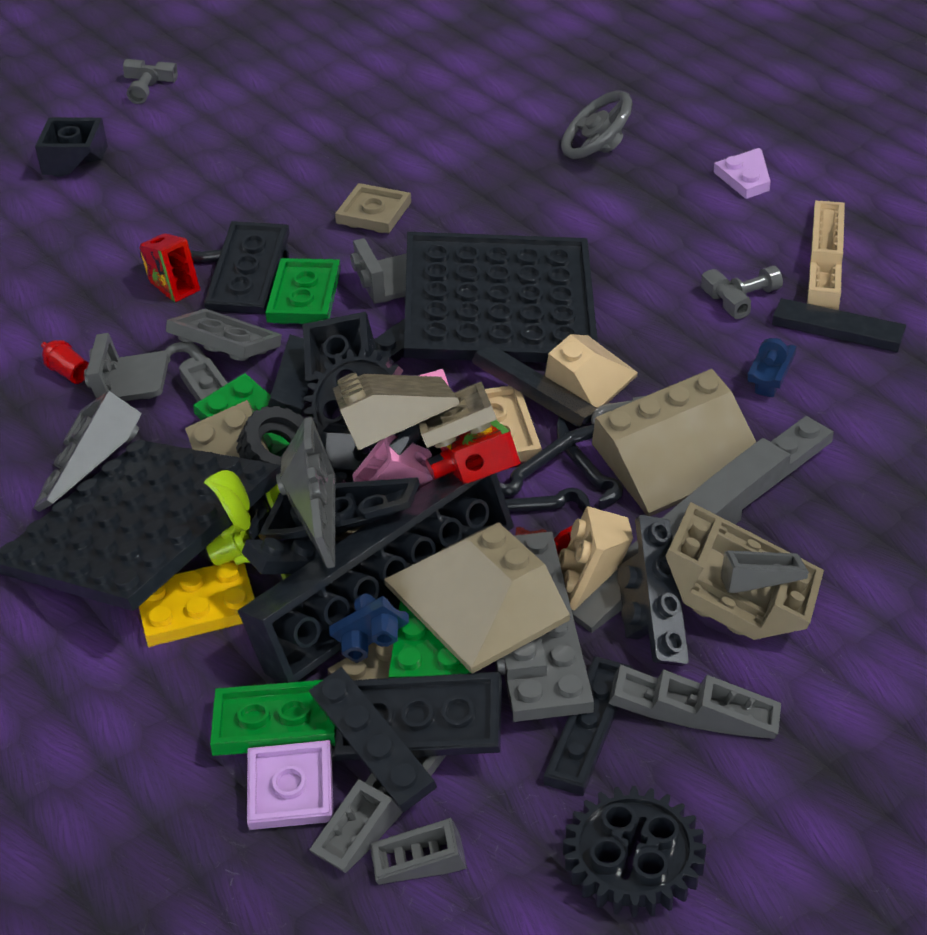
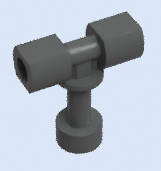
(147, 76)
(735, 291)

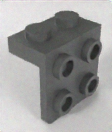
(382, 278)
(127, 376)

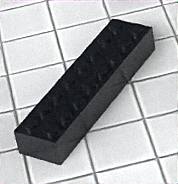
(294, 616)

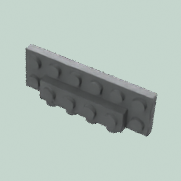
(548, 673)

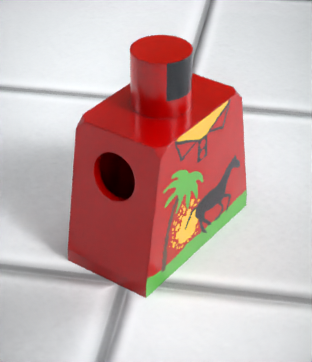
(170, 266)
(476, 455)

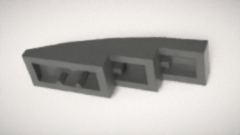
(703, 706)
(361, 821)

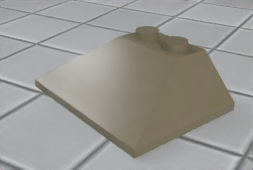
(697, 564)
(482, 596)

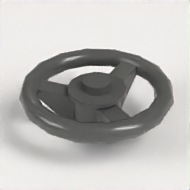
(601, 128)

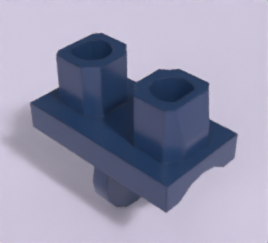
(771, 366)
(371, 623)

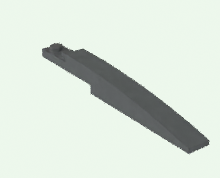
(725, 496)

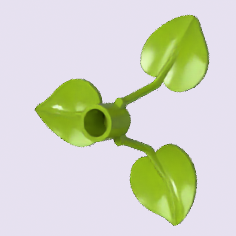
(236, 504)

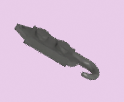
(197, 372)

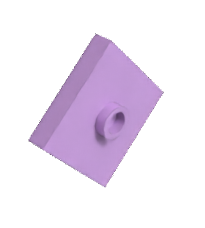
(289, 785)

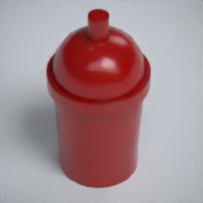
(63, 359)

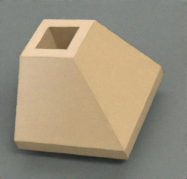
(594, 552)

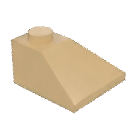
(588, 369)

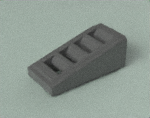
(757, 570)
(421, 866)

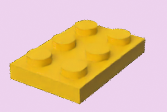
(196, 603)

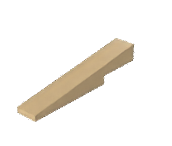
(826, 255)

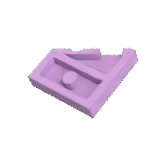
(745, 173)

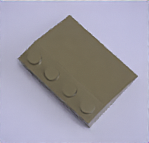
(387, 404)
(672, 440)

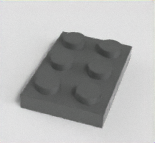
(223, 334)

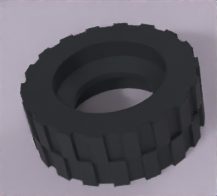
(267, 420)

